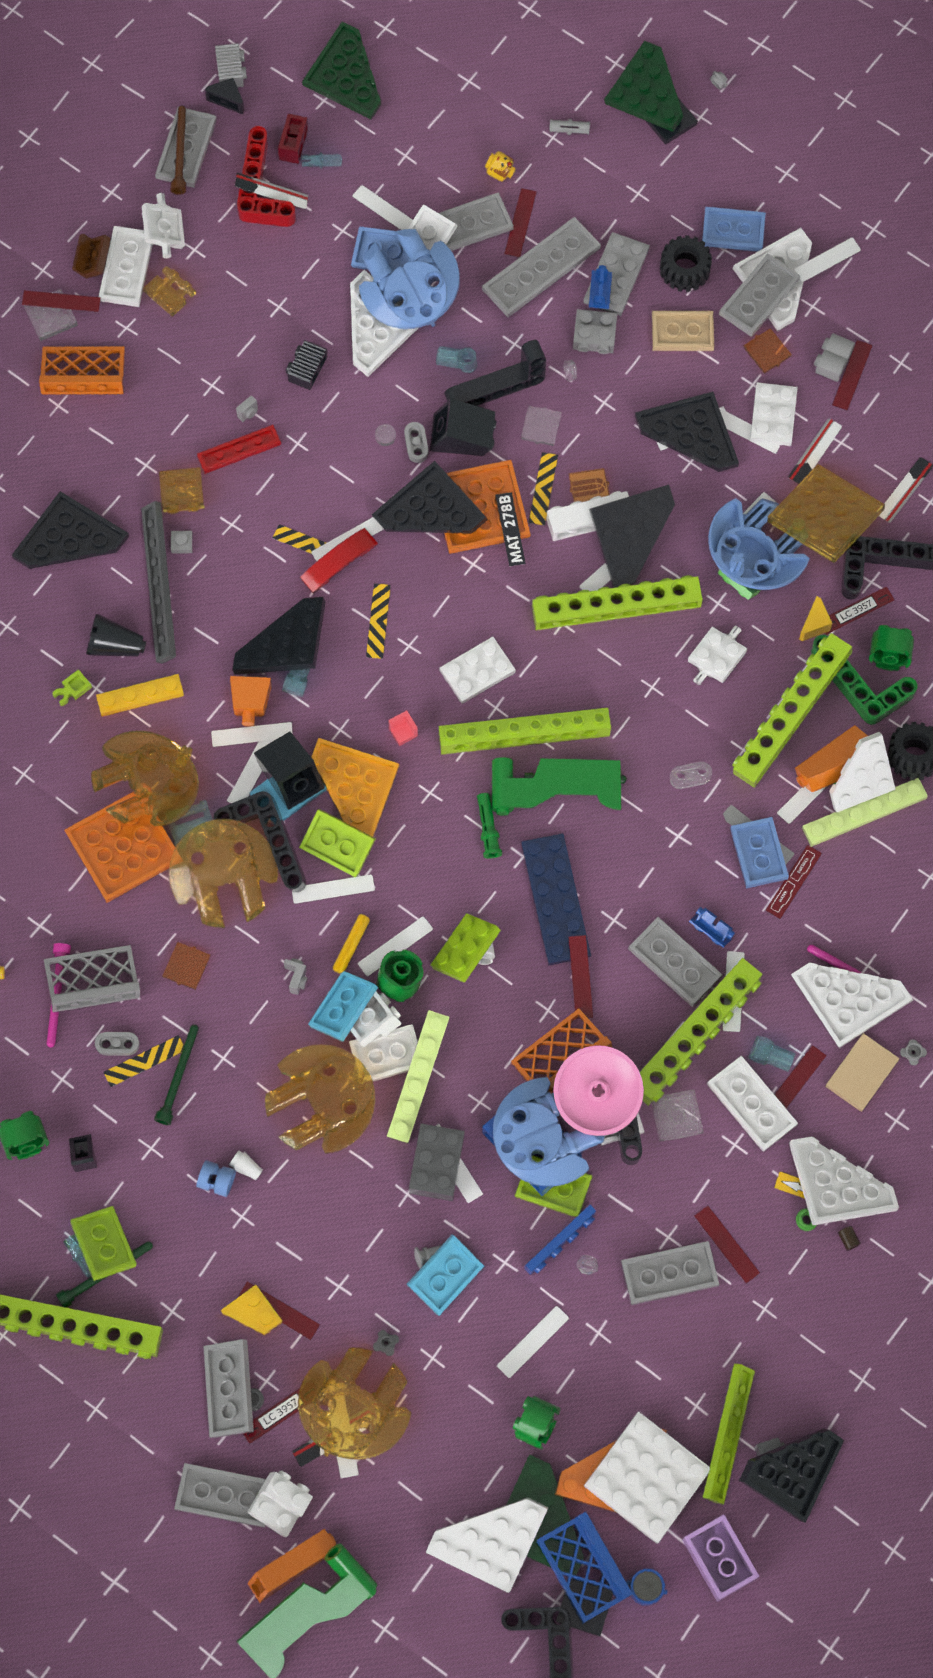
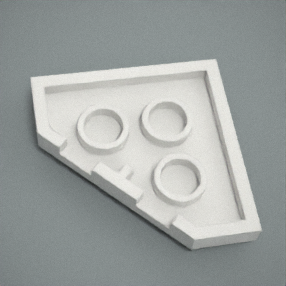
(863, 775)

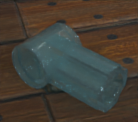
(455, 358)
(296, 682)
(766, 1052)

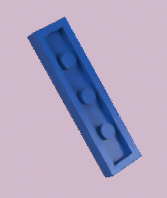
(554, 1248)

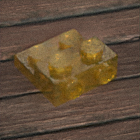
(181, 490)

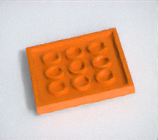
(481, 486)
(120, 853)

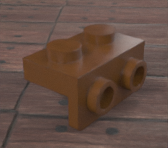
(91, 255)

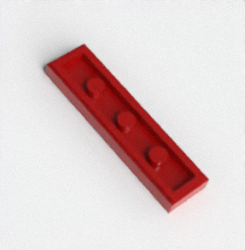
(238, 449)

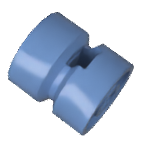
(223, 1181)

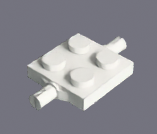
(163, 225)
(717, 655)

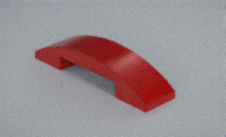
(338, 559)

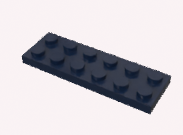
(554, 895)

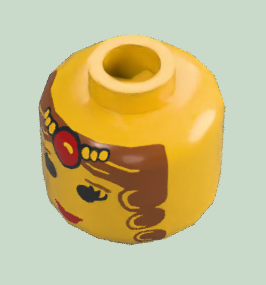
(500, 166)

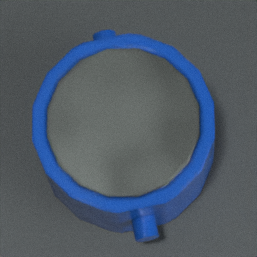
(647, 1587)

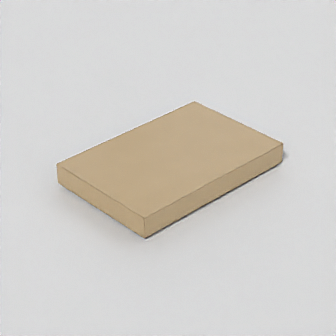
(682, 331)
(862, 1072)

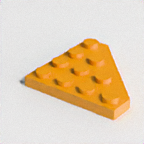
(355, 782)

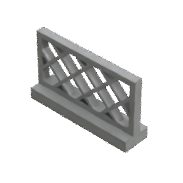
(92, 996)

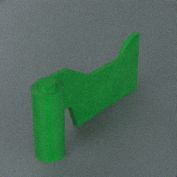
(555, 778)

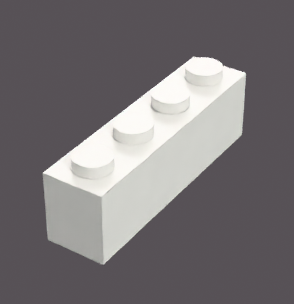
(576, 517)

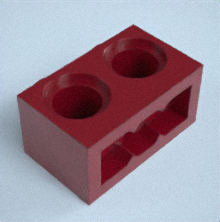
(293, 138)

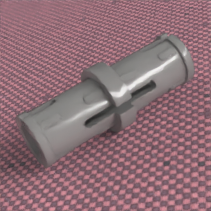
(583, 126)

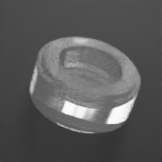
(570, 370)
(385, 435)

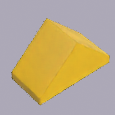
(817, 622)

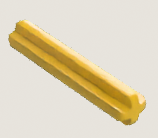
(351, 944)

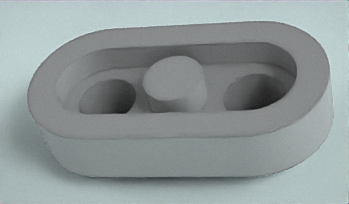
(416, 444)
(117, 1045)

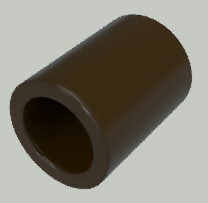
(849, 1238)

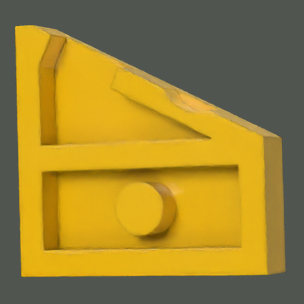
(253, 1311)

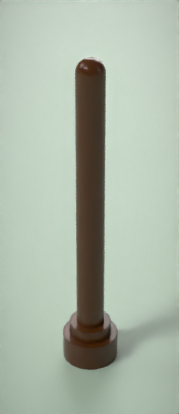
(178, 185)

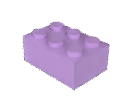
(720, 1558)

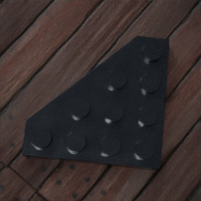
(691, 428)
(430, 505)
(629, 531)
(67, 534)
(286, 643)
(794, 1472)

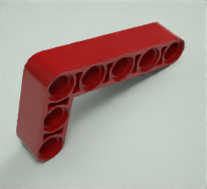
(252, 200)

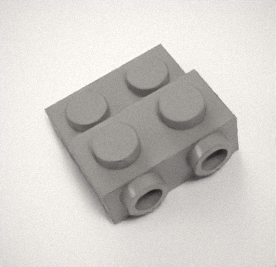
(595, 331)

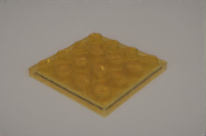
(826, 513)

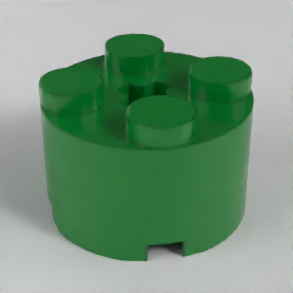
(891, 648)
(400, 975)
(23, 1136)
(536, 1422)

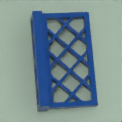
(603, 1561)

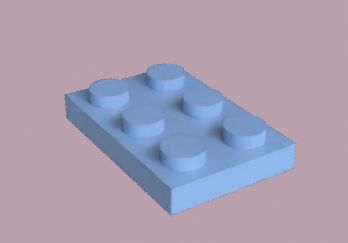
(733, 229)
(387, 242)
(759, 852)

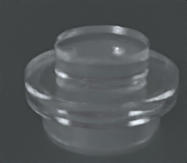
(587, 1264)

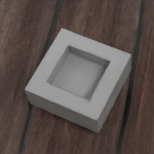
(247, 409)
(181, 542)

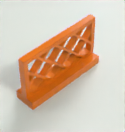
(81, 382)
(603, 1041)

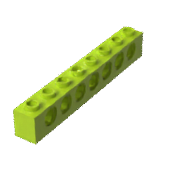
(608, 610)
(828, 646)
(524, 731)
(742, 973)
(150, 1333)

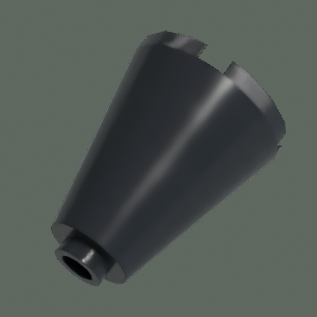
(113, 639)

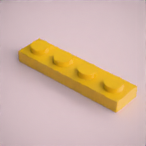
(140, 695)

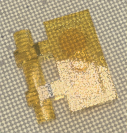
(165, 295)

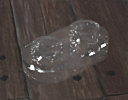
(691, 774)

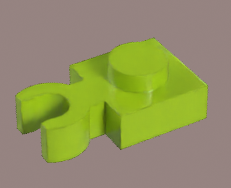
(74, 686)

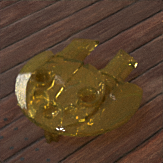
(150, 778)
(220, 866)
(327, 1096)
(352, 1408)

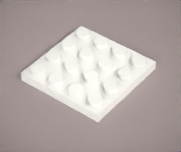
(647, 1477)

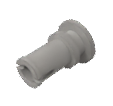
(424, 1255)

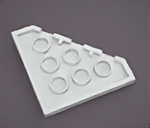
(791, 251)
(370, 338)
(849, 1000)
(836, 1187)
(491, 1543)

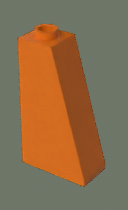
(826, 764)
(291, 1565)

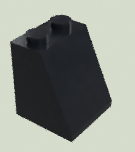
(462, 429)
(289, 770)

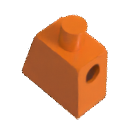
(250, 697)

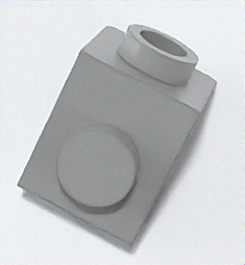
(298, 980)

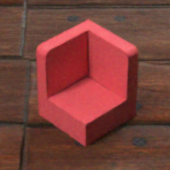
(403, 728)

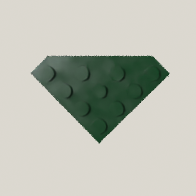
(345, 73)
(647, 89)
(540, 1485)

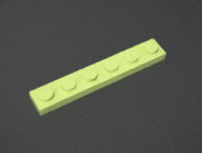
(864, 813)
(418, 1076)

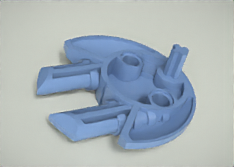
(411, 283)
(752, 548)
(538, 1135)

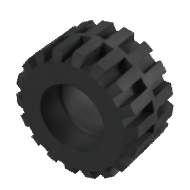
(685, 249)
(908, 764)

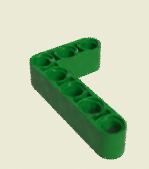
(870, 701)

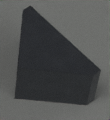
(225, 95)
(82, 1153)

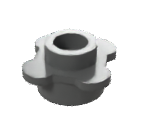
(380, 1346)

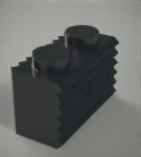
(307, 364)

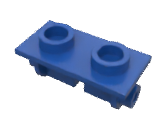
(600, 288)
(704, 922)

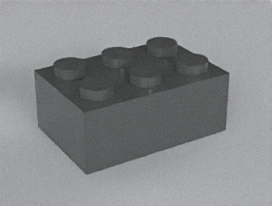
(436, 1162)

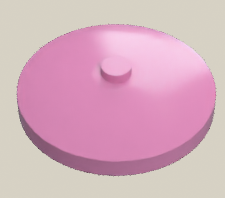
(598, 1090)

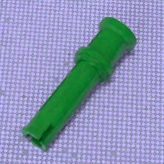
(490, 834)

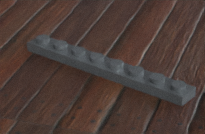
(158, 582)

